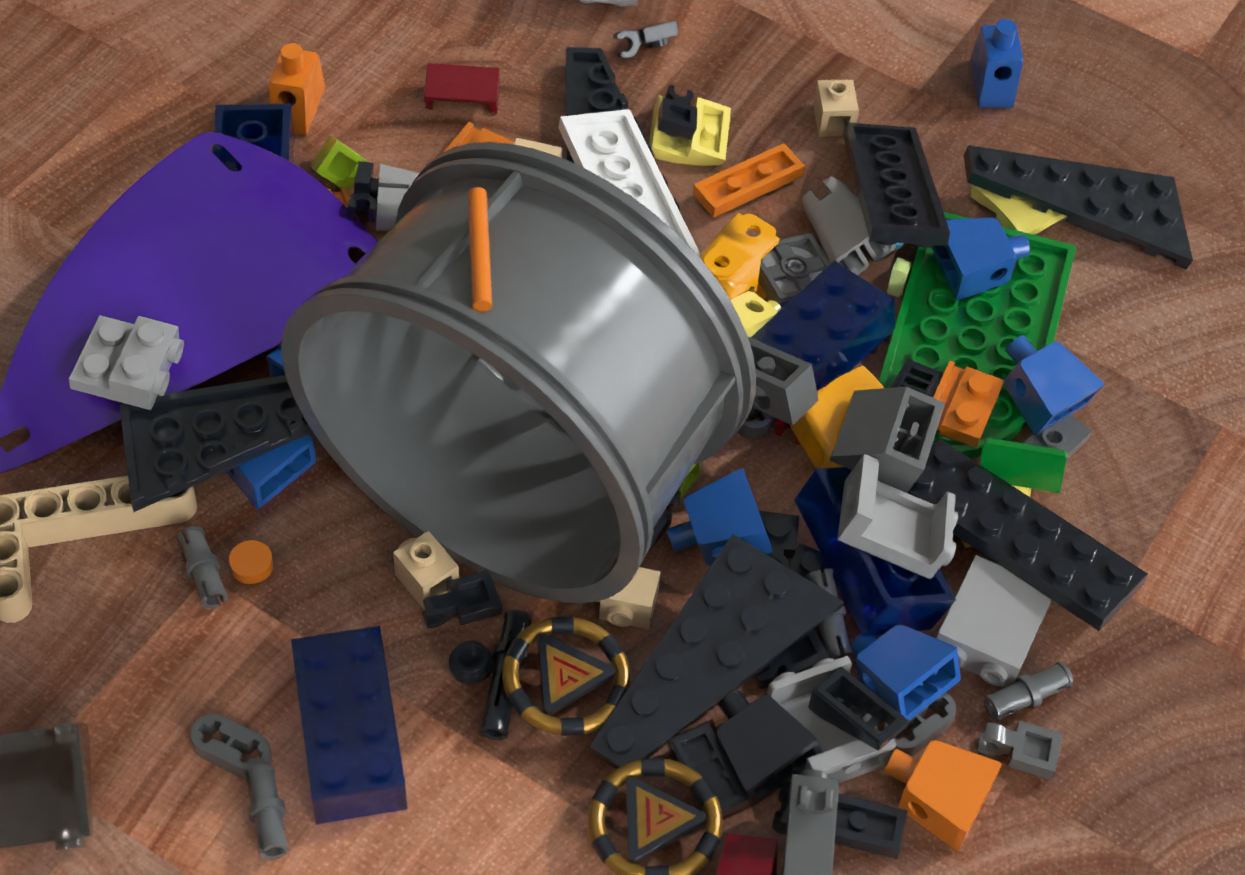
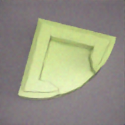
(899, 277)

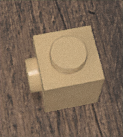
(834, 105)
(424, 567)
(634, 603)

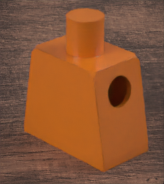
(300, 75)
(944, 788)

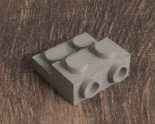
(128, 360)

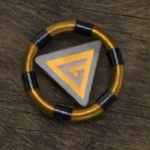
(565, 674)
(655, 818)

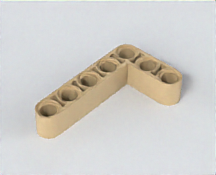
(69, 521)

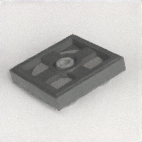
(791, 267)

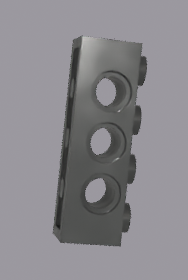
(782, 383)

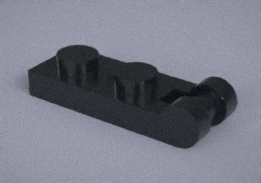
(858, 824)

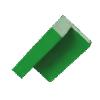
(1025, 464)

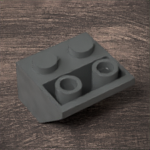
(892, 427)

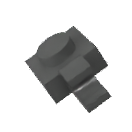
(1028, 747)

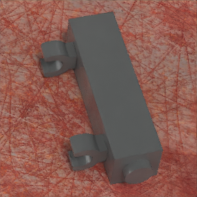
(810, 824)

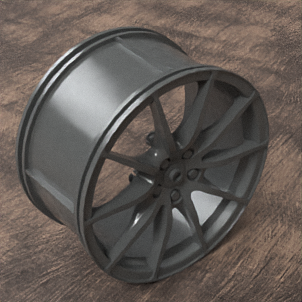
(557, 416)

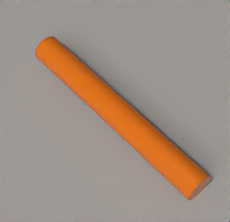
(479, 250)

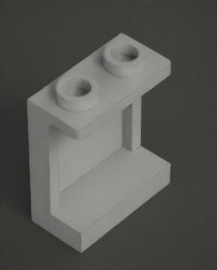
(896, 523)
(993, 622)
(842, 754)

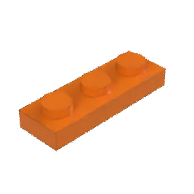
(748, 180)

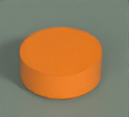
(251, 562)

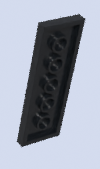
(895, 185)
(1029, 538)

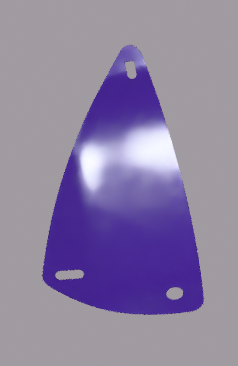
(188, 249)

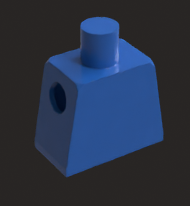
(997, 48)
(979, 255)
(1048, 383)
(273, 471)
(716, 514)
(906, 668)

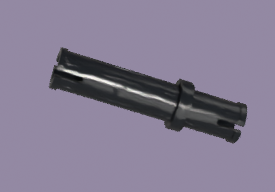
(498, 707)

